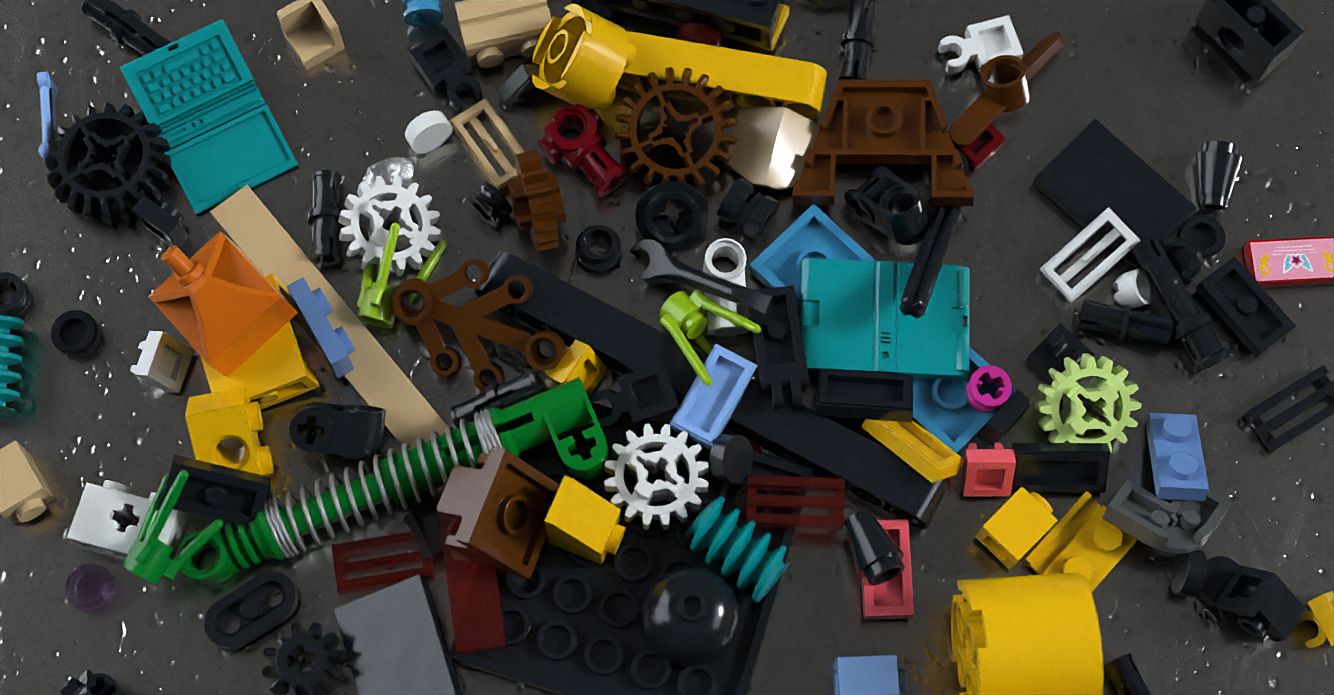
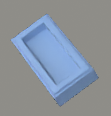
(709, 408)

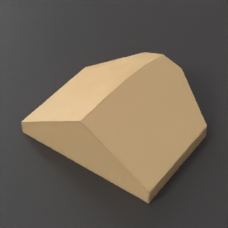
(771, 146)

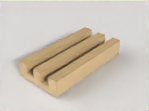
(474, 151)

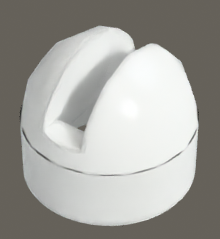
(1133, 289)

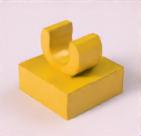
(579, 362)
(1323, 615)

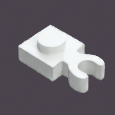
(982, 44)

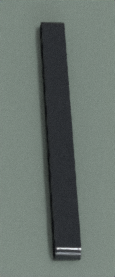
(788, 432)

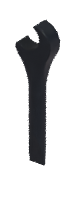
(666, 268)

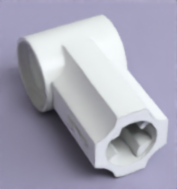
(733, 250)

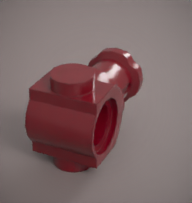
(585, 151)

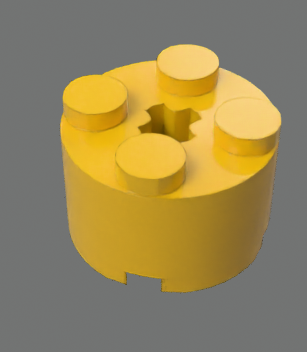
(582, 58)

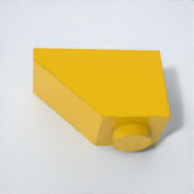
(583, 522)

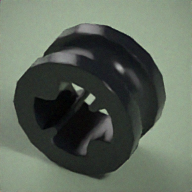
(490, 204)
(18, 301)

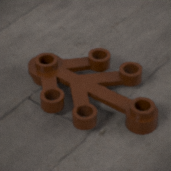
(470, 323)

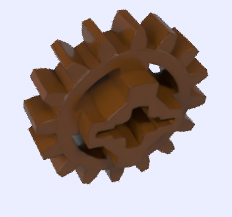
(536, 201)

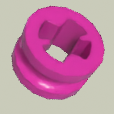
(991, 375)

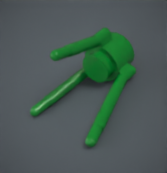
(148, 554)

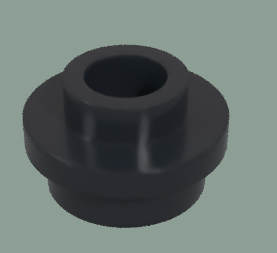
(598, 235)

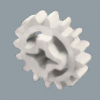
(376, 214)
(640, 463)

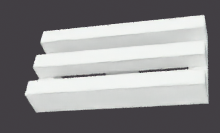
(1060, 282)

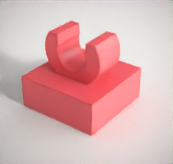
(988, 471)

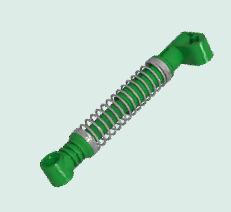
(406, 475)

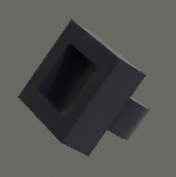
(1054, 349)

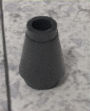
(1217, 173)
(873, 549)

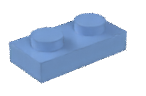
(314, 309)
(1176, 457)

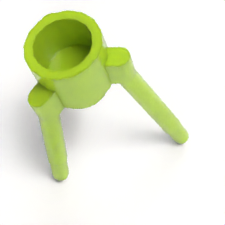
(375, 297)
(685, 316)

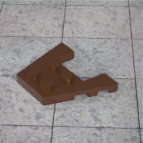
(884, 125)

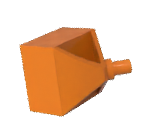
(221, 302)

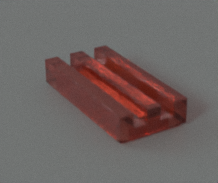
(788, 483)
(381, 580)

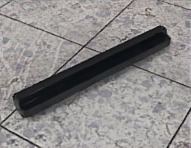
(929, 260)

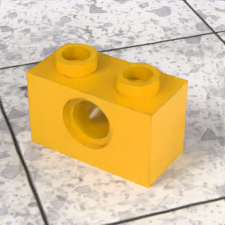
(224, 416)

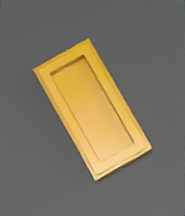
(916, 448)

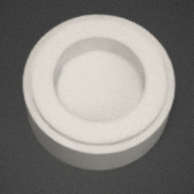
(428, 131)

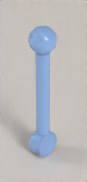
(44, 85)

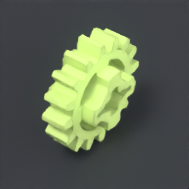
(1102, 394)

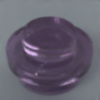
(90, 588)

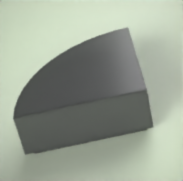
(518, 83)

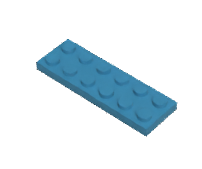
(937, 403)

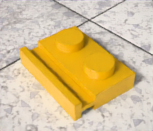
(1081, 544)

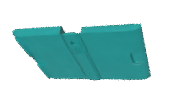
(209, 115)
(856, 323)

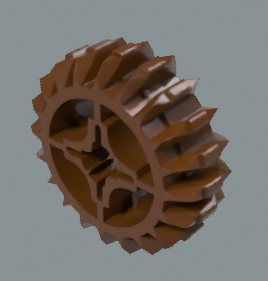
(659, 92)

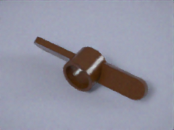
(1005, 90)

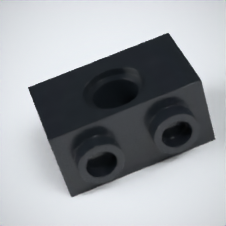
(1251, 32)

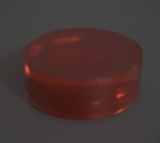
(699, 34)

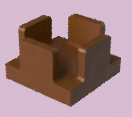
(500, 511)

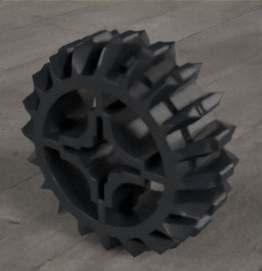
(134, 139)

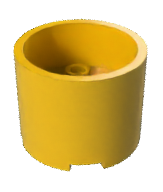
(1027, 636)

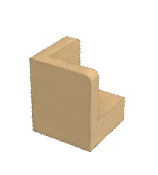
(310, 31)

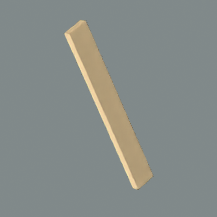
(375, 373)

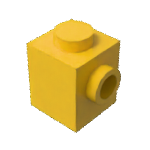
(1017, 527)

